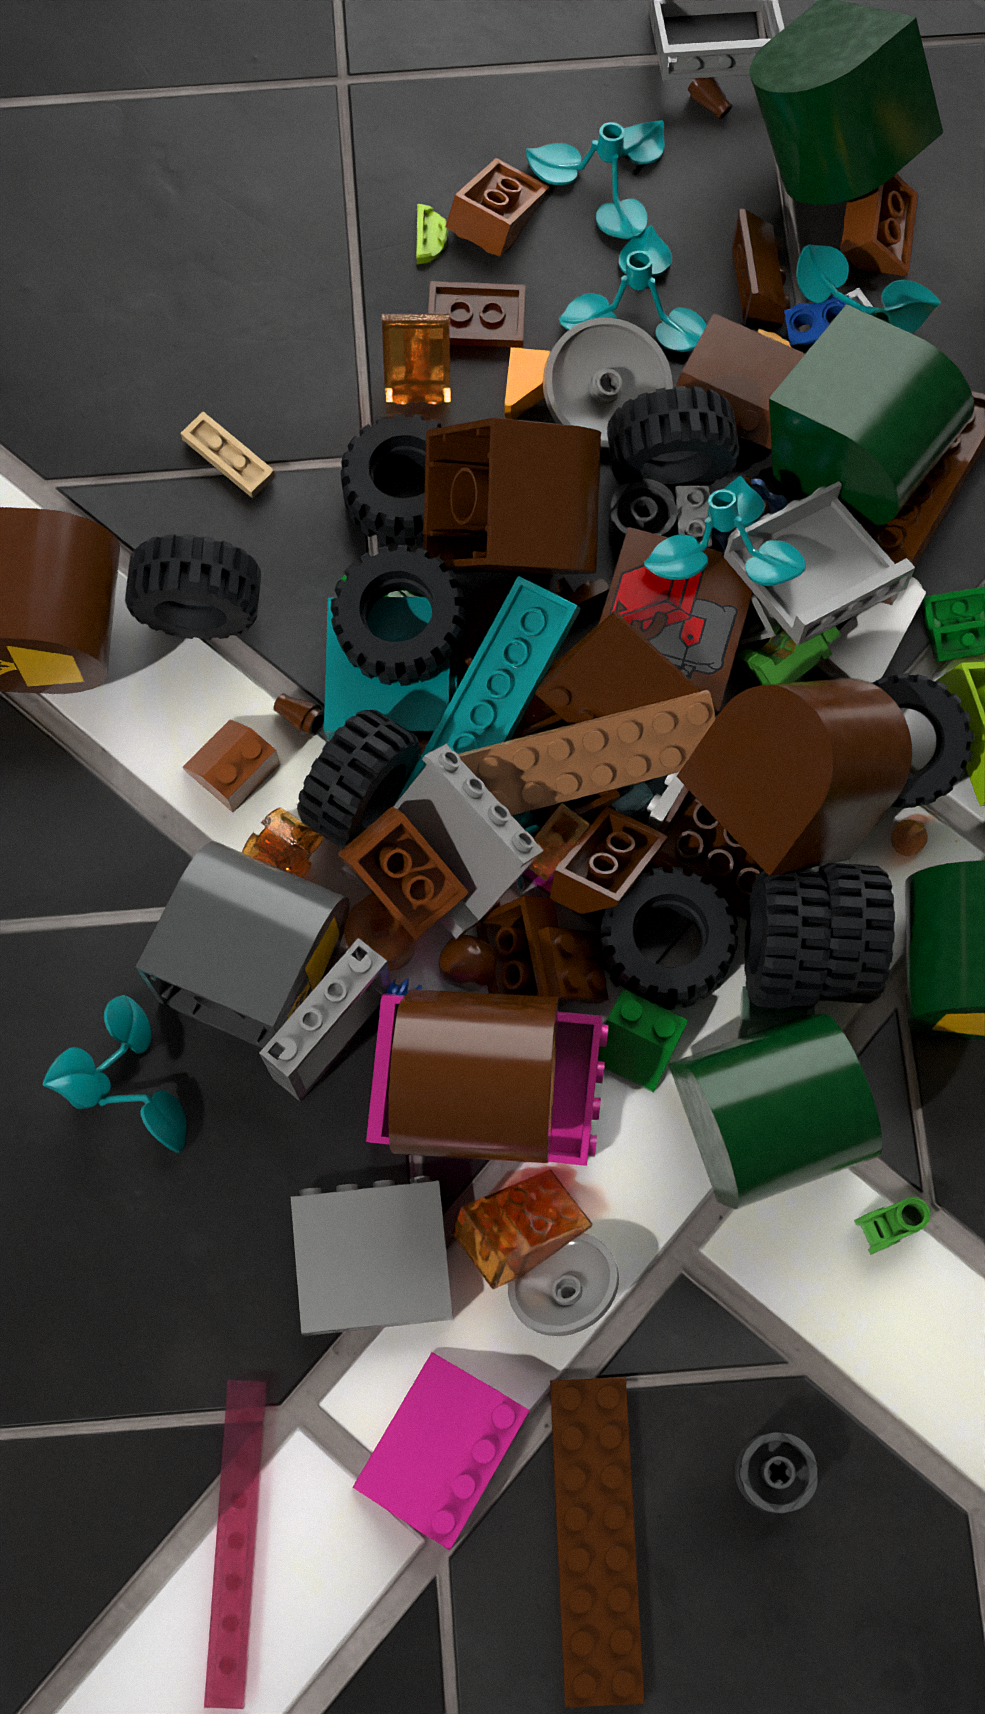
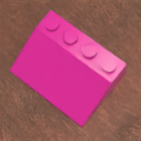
(441, 1450)

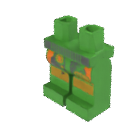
(784, 661)

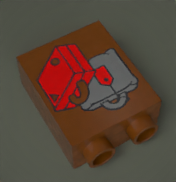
(688, 619)

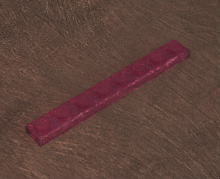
(235, 1545)

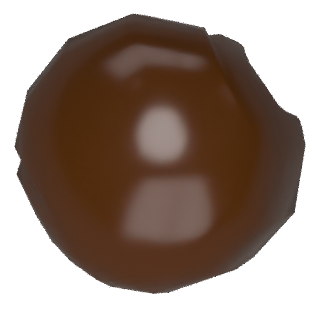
(467, 962)

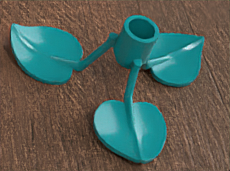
(640, 143)
(641, 261)
(826, 268)
(730, 507)
(84, 1086)

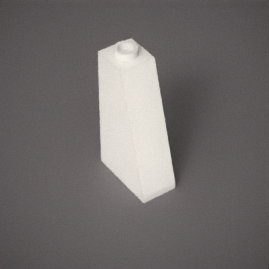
(872, 637)

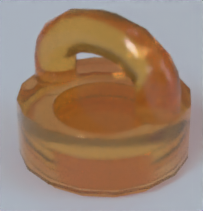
(909, 837)

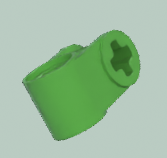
(886, 1225)

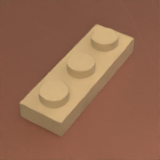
(228, 454)

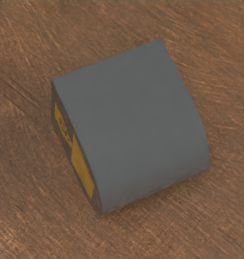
(242, 943)

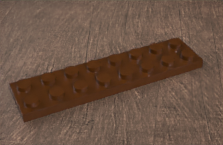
(921, 515)
(596, 1543)

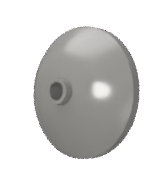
(578, 1268)

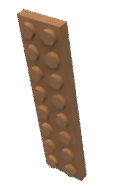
(593, 754)

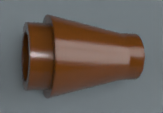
(710, 96)
(301, 714)

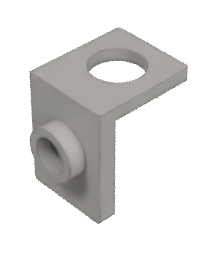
(767, 621)

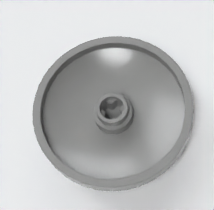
(599, 369)

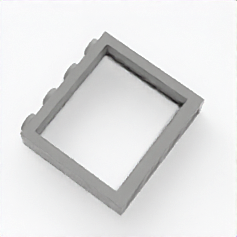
(709, 58)
(328, 1020)

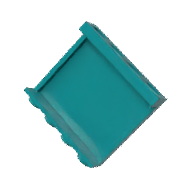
(411, 706)

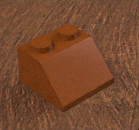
(233, 764)

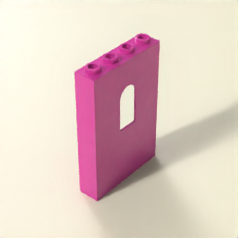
(574, 1083)

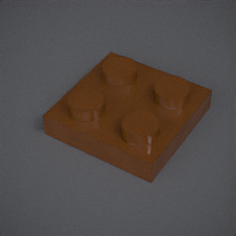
(573, 965)

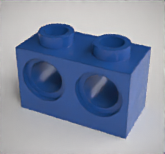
(814, 314)

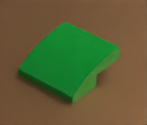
(955, 623)

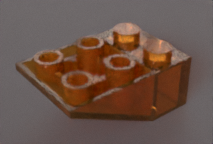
(519, 1227)

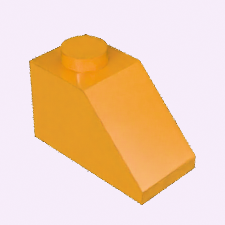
(524, 380)

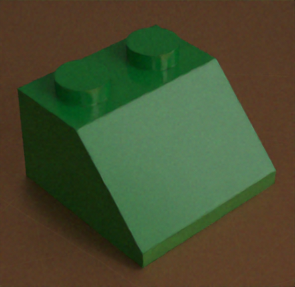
(640, 1039)

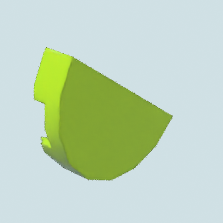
(431, 234)

